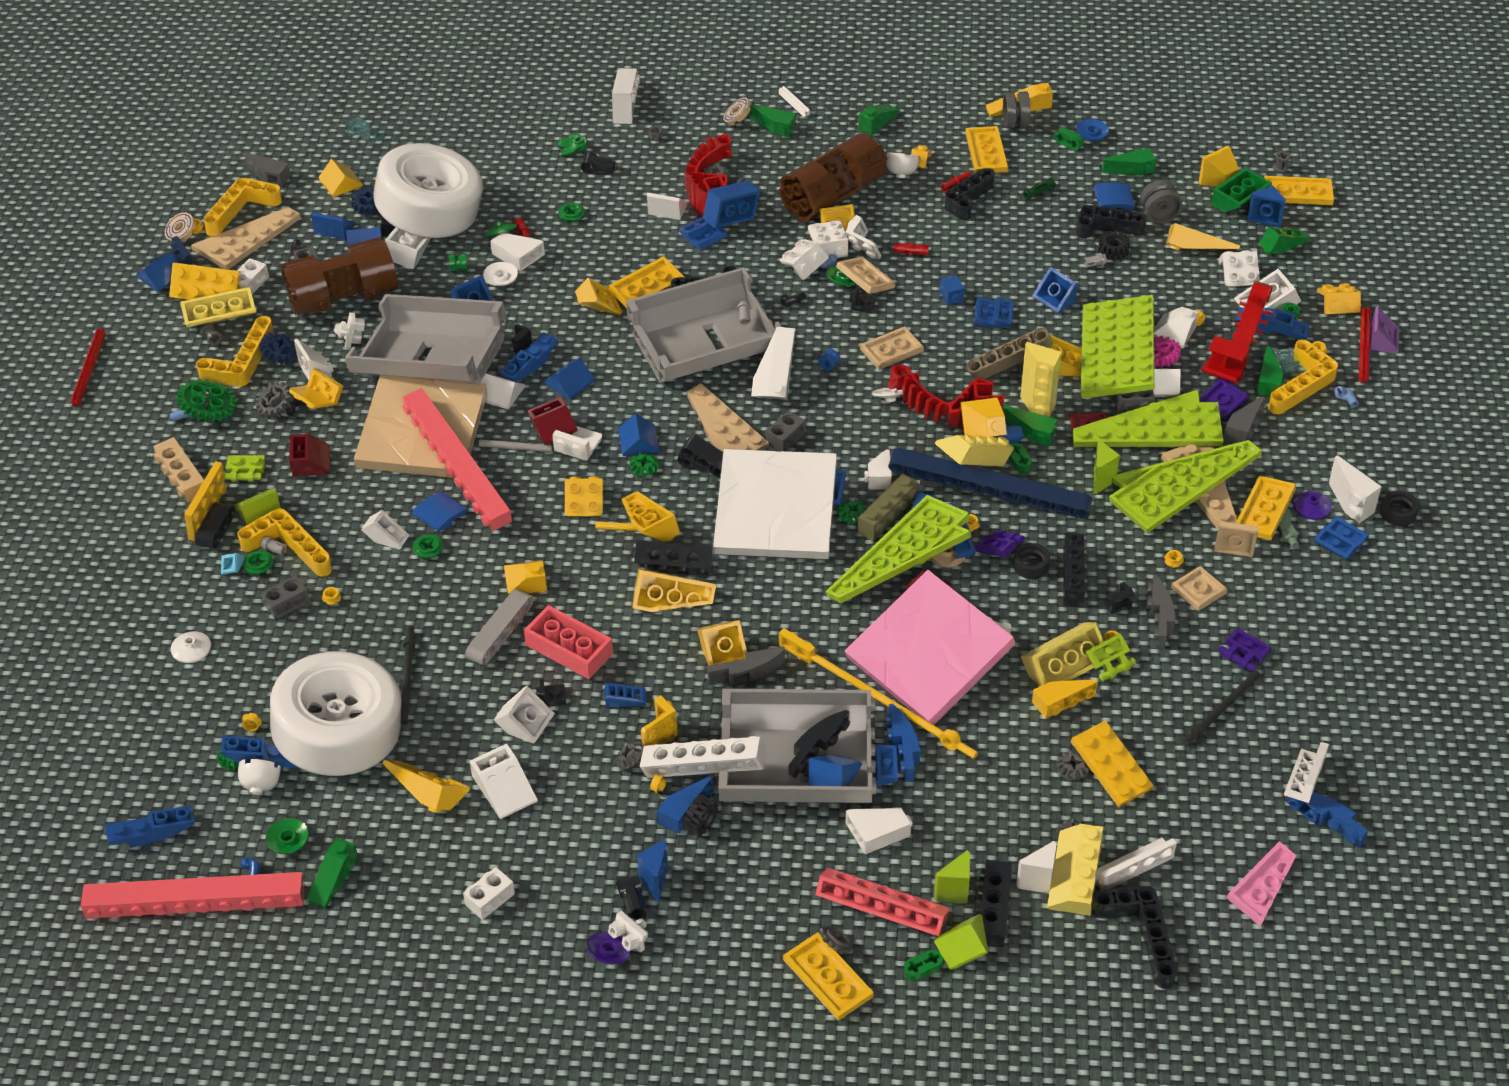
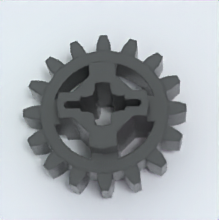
(274, 400)

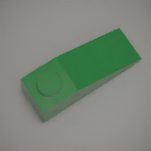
(876, 117)
(774, 120)
(1130, 163)
(1280, 240)
(1271, 374)
(1035, 427)
(332, 872)

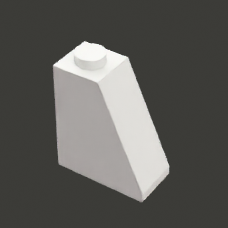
(517, 249)
(878, 827)

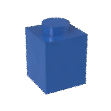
(951, 290)

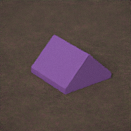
(1384, 333)

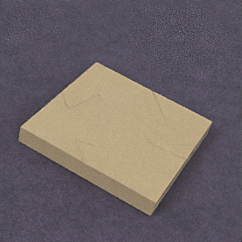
(394, 443)

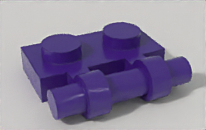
(999, 543)
(1246, 645)

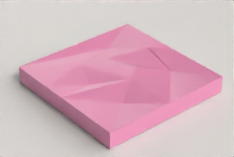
(930, 647)

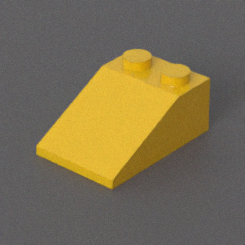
(1070, 358)

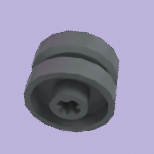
(1016, 109)
(1161, 201)

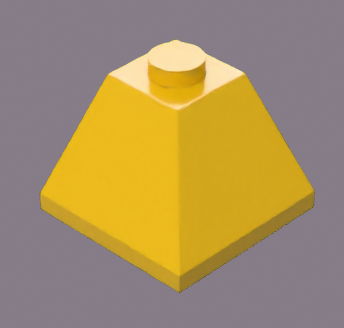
(1218, 167)
(597, 297)
(983, 418)
(526, 577)
(722, 642)

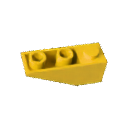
(1060, 695)

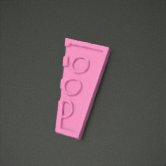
(1259, 887)

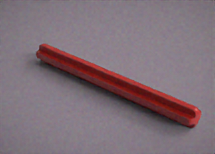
(1364, 355)
(88, 367)

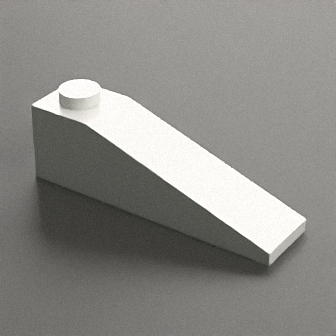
(774, 370)

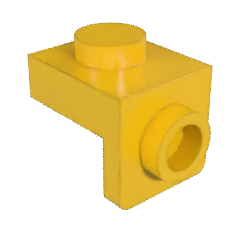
(923, 153)

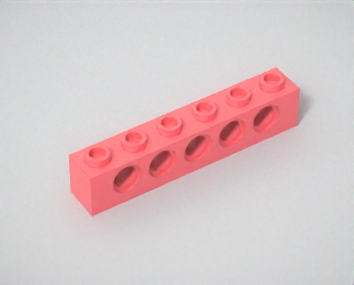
(882, 901)

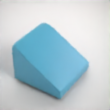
(231, 563)

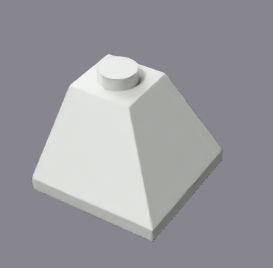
(1177, 325)
(311, 359)
(524, 716)

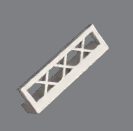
(1310, 777)
(1135, 863)

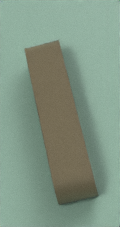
(983, 367)

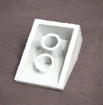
(406, 248)
(1282, 292)
(1354, 490)

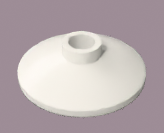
(500, 274)
(889, 395)
(191, 647)

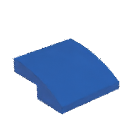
(1114, 195)
(702, 233)
(993, 313)
(439, 511)
(1341, 538)
(885, 764)

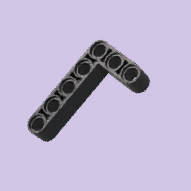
(1145, 904)

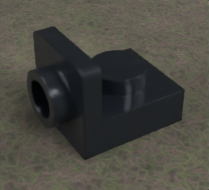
(862, 302)
(522, 338)
(1121, 600)
(551, 694)

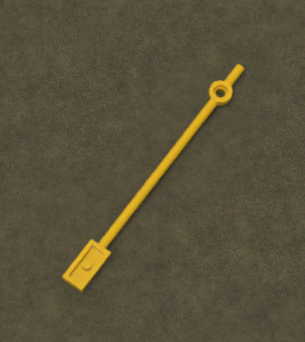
(806, 652)

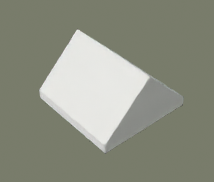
(665, 206)
(1167, 383)
(501, 391)
(1037, 869)

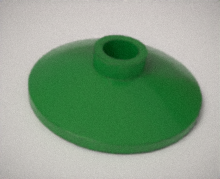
(500, 227)
(839, 277)
(285, 830)

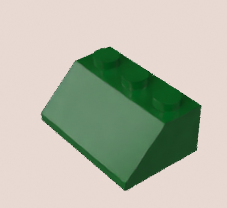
(1238, 190)

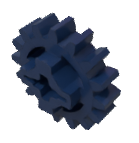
(364, 201)
(278, 348)

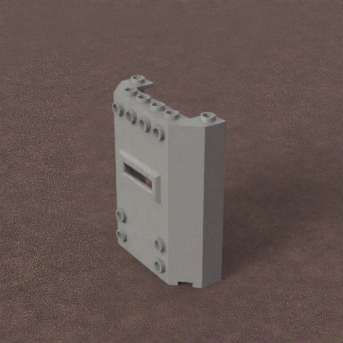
(674, 324)
(459, 331)
(780, 720)

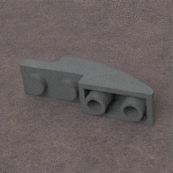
(1161, 610)
(753, 667)

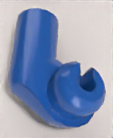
(252, 865)

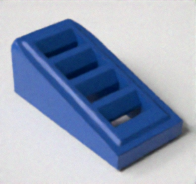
(618, 689)

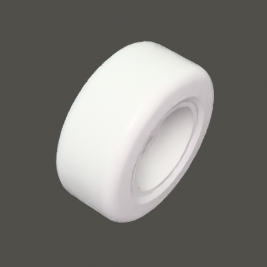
(427, 190)
(331, 740)

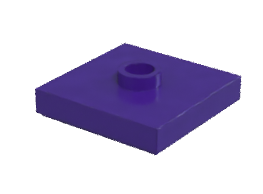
(1227, 396)

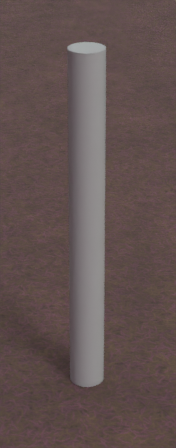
(515, 445)

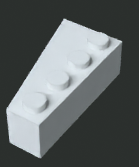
(625, 95)

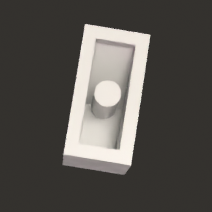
(878, 473)
(385, 530)

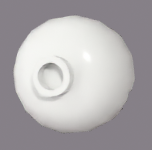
(902, 164)
(258, 775)

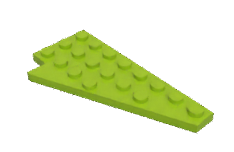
(1161, 424)
(1164, 489)
(917, 537)

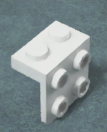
(856, 235)
(830, 237)
(805, 257)
(1240, 268)
(579, 444)

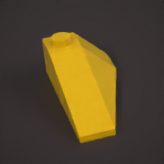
(664, 591)
(427, 787)

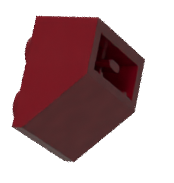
(551, 417)
(308, 455)

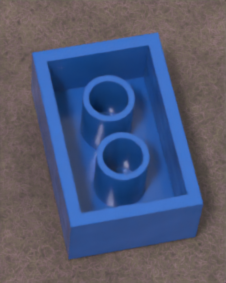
(731, 204)

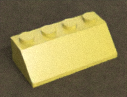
(218, 307)
(1040, 378)
(977, 449)
(1064, 655)
(1076, 869)

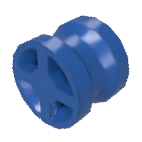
(829, 359)

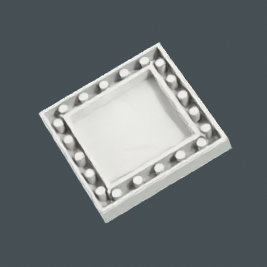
(775, 504)

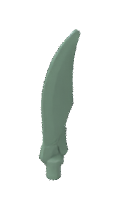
(1288, 532)

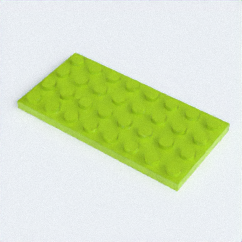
(1118, 347)

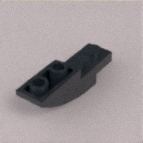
(819, 736)

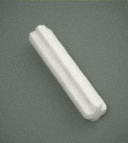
(794, 101)

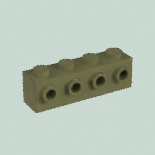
(887, 507)

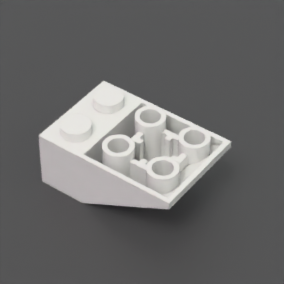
(502, 781)

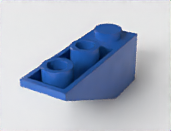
(674, 808)

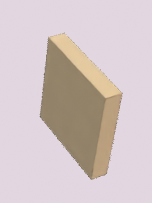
(1236, 539)
(1199, 588)

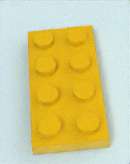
(986, 149)
(1304, 190)
(201, 281)
(645, 281)
(208, 493)
(1266, 505)
(1112, 763)
(828, 976)

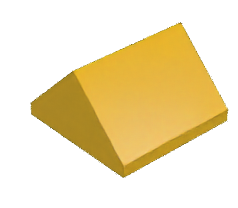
(339, 178)

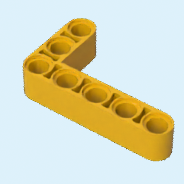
(234, 200)
(242, 368)
(1320, 373)
(281, 524)

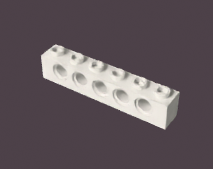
(703, 757)

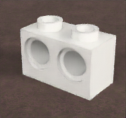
(253, 274)
(491, 895)

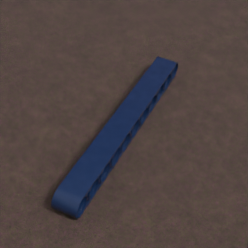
(990, 483)

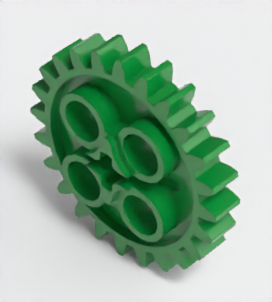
(192, 400)

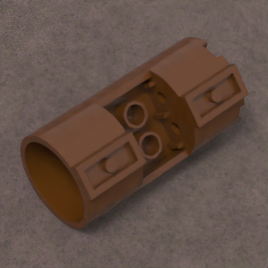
(833, 176)
(363, 270)

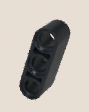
(214, 525)

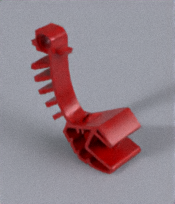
(699, 183)
(1231, 357)
(916, 395)

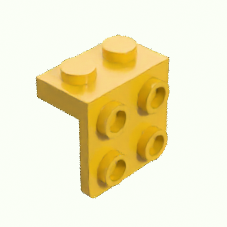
(1340, 299)
(319, 392)
(584, 496)
(664, 727)

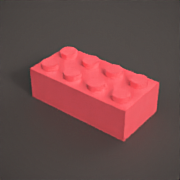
(568, 642)

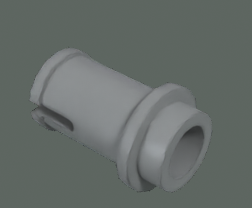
(1091, 261)
(744, 314)
(274, 546)

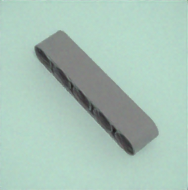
(499, 627)

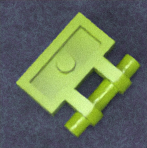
(245, 467)
(1108, 651)

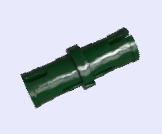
(1039, 188)

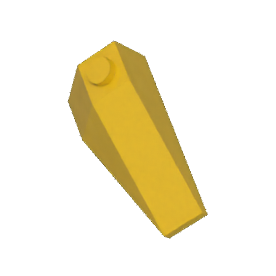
(1039, 95)
(1187, 238)
(650, 517)

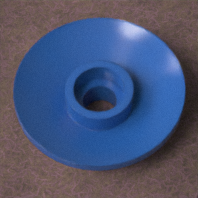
(1092, 129)

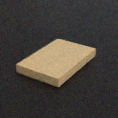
(865, 275)
(891, 348)

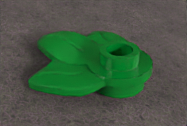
(573, 143)

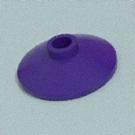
(1312, 505)
(607, 949)

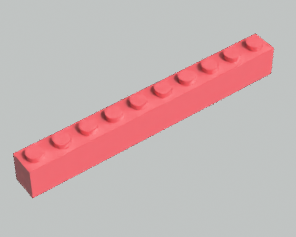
(457, 460)
(193, 895)

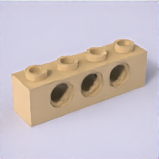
(178, 468)

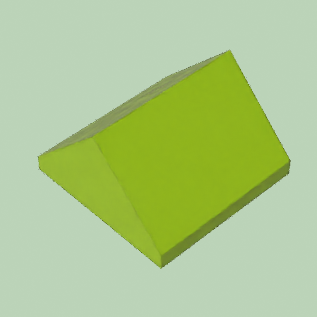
(1105, 466)
(258, 505)
(953, 880)
(963, 942)

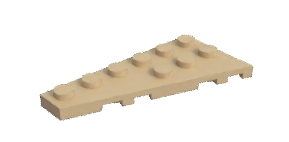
(238, 243)
(723, 425)
(1216, 502)

